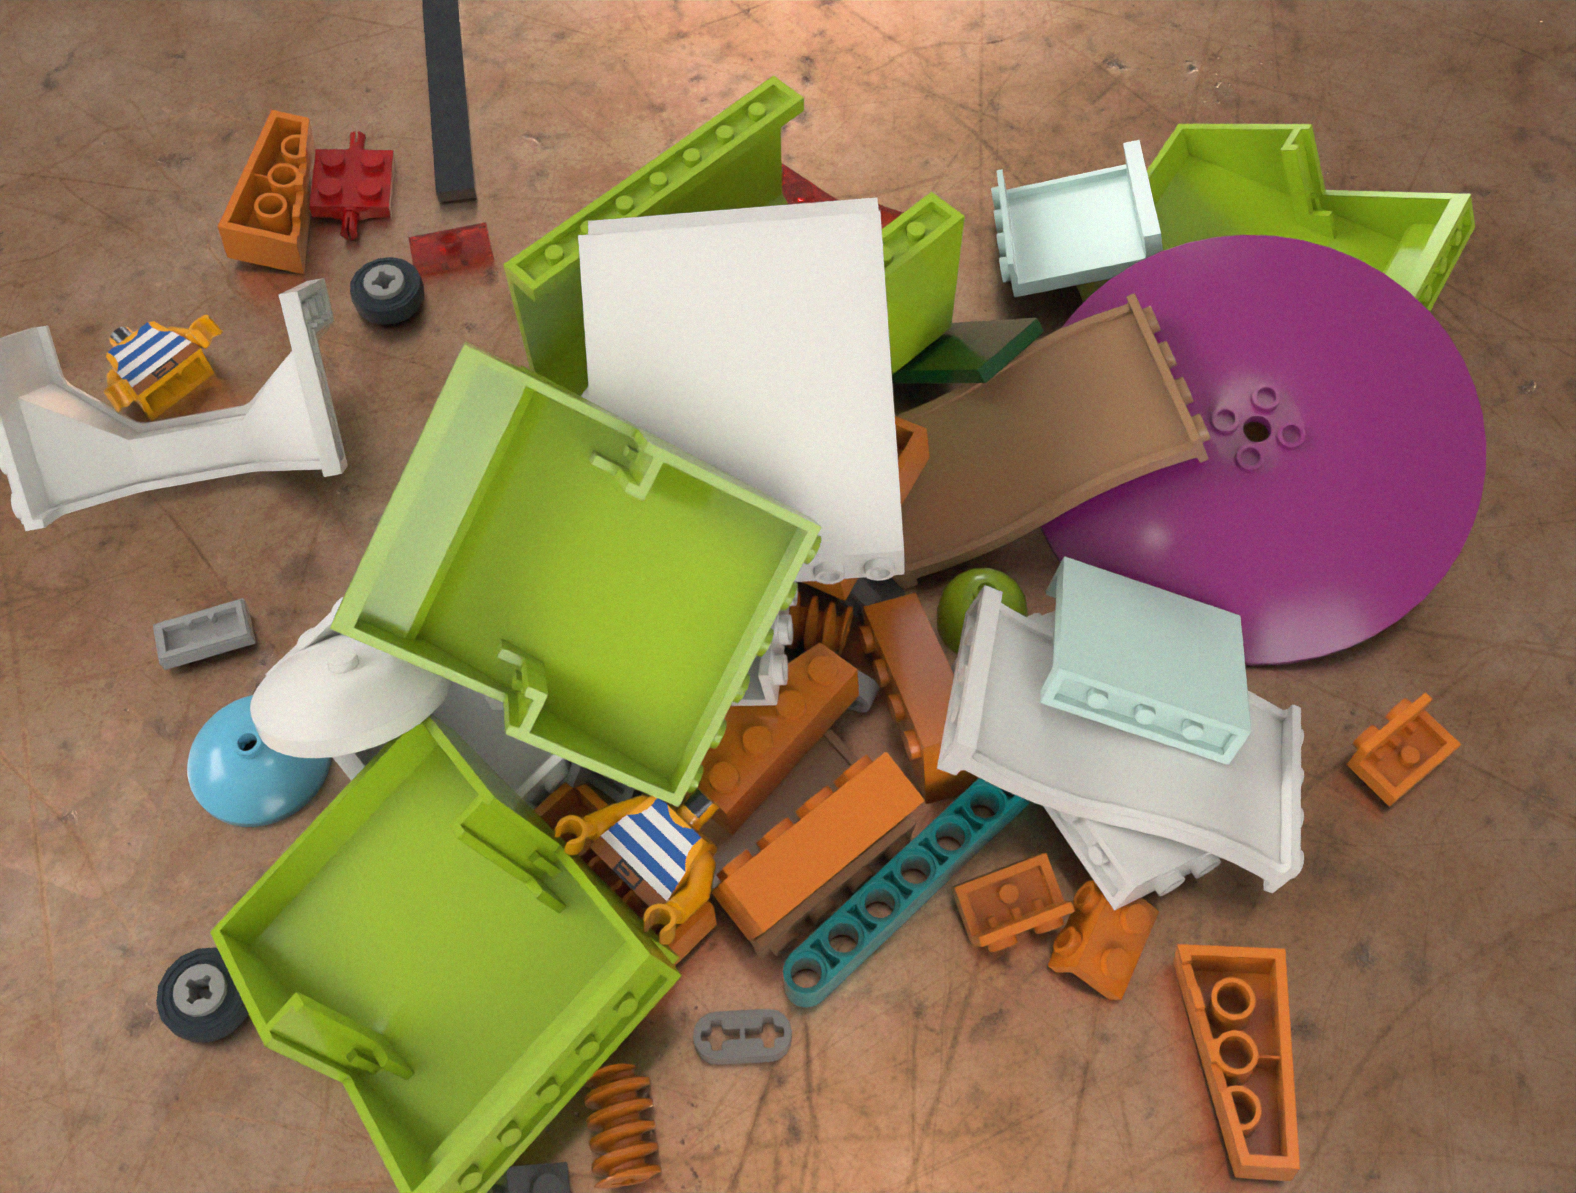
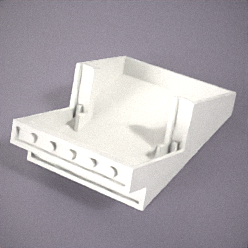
(761, 355)

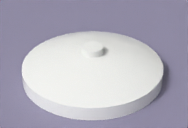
(342, 699)

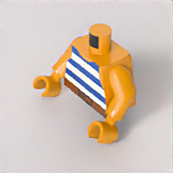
(158, 364)
(654, 852)

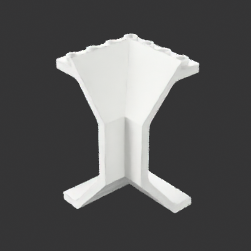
(78, 452)

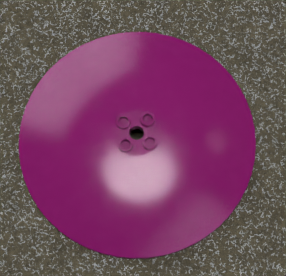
(1363, 462)

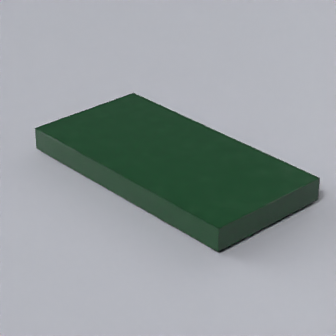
(970, 352)

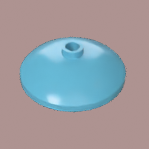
(253, 784)

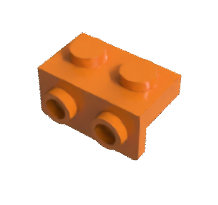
(1402, 750)
(1011, 902)
(1103, 942)

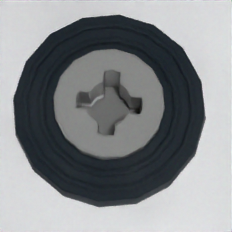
(387, 290)
(217, 1010)

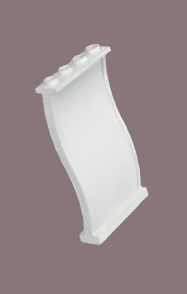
(1110, 775)

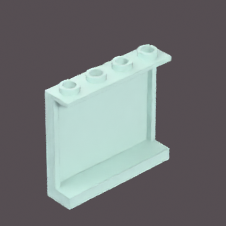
(1076, 226)
(1148, 662)

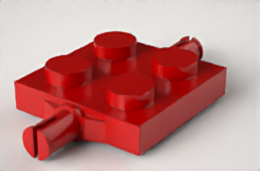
(352, 184)

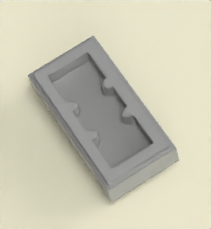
(203, 634)

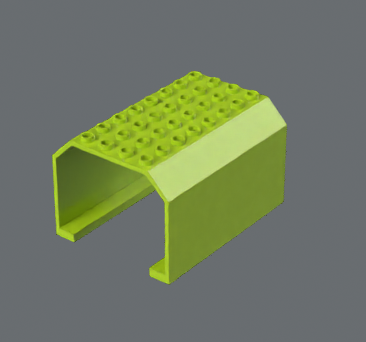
(728, 166)

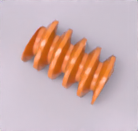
(818, 626)
(619, 1126)

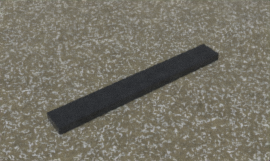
(448, 101)

